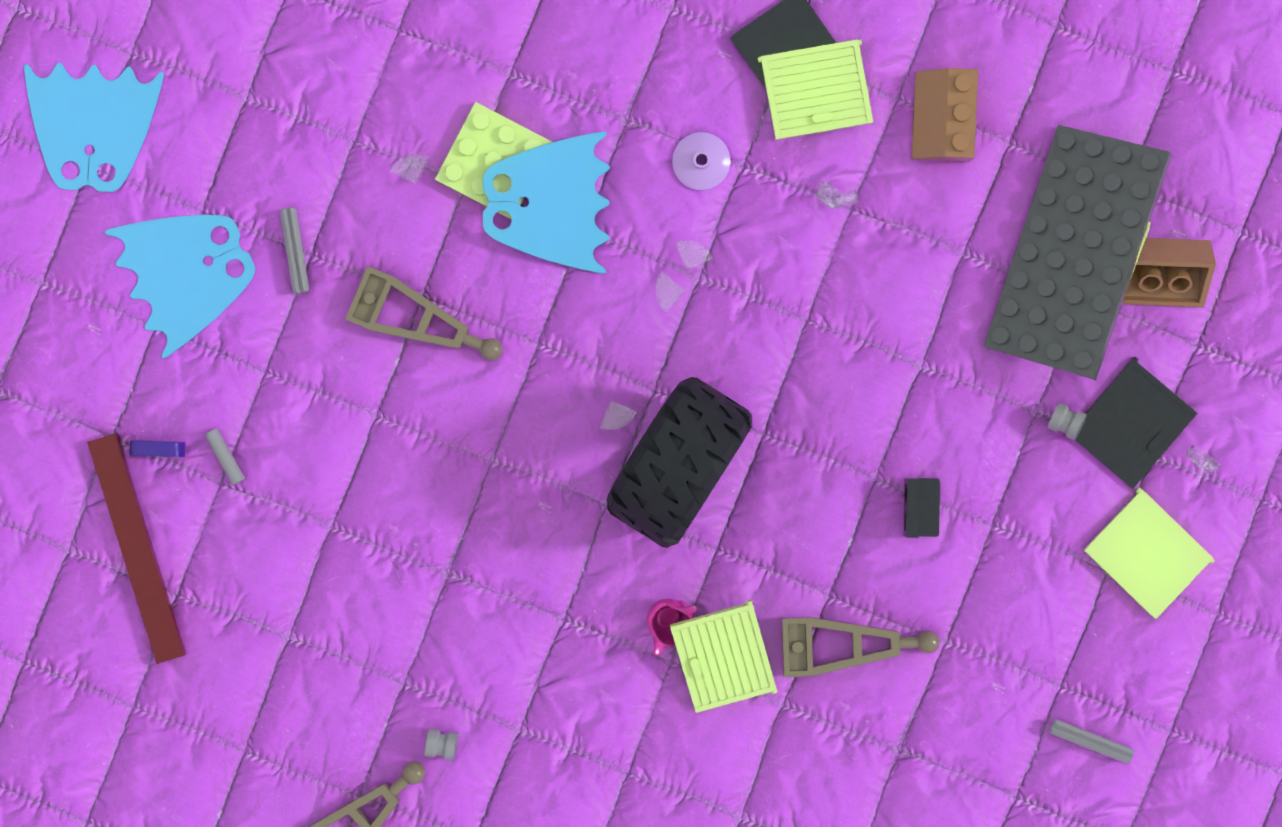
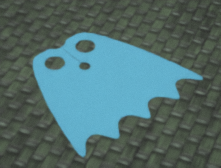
(95, 113)
(561, 199)
(173, 276)

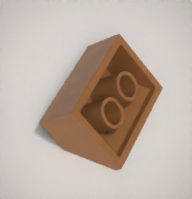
(945, 115)
(1172, 273)

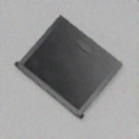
(781, 29)
(1133, 423)

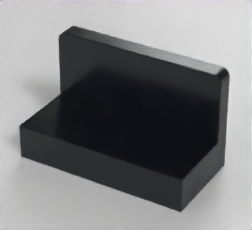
(921, 507)

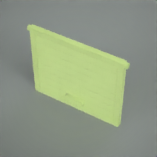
(816, 89)
(1148, 554)
(723, 657)

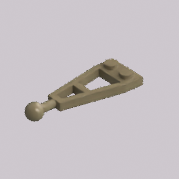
(370, 301)
(798, 649)
(412, 773)

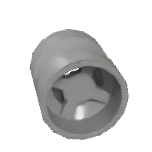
(1067, 421)
(441, 744)

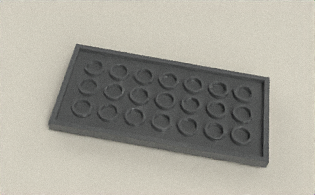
(1077, 251)

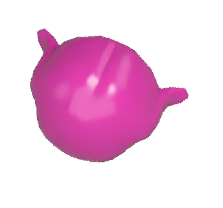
(661, 616)

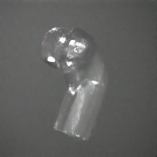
(833, 197)

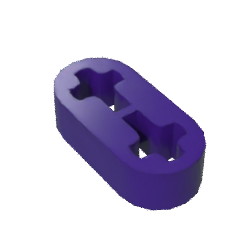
(157, 448)

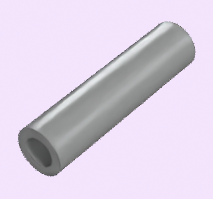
(224, 456)

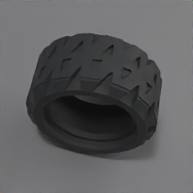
(678, 461)

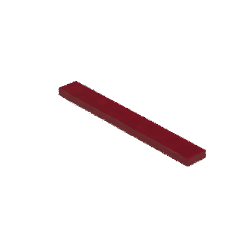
(136, 548)

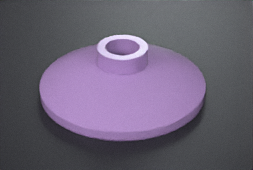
(701, 176)

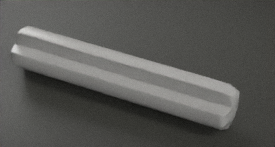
(294, 250)
(1091, 741)

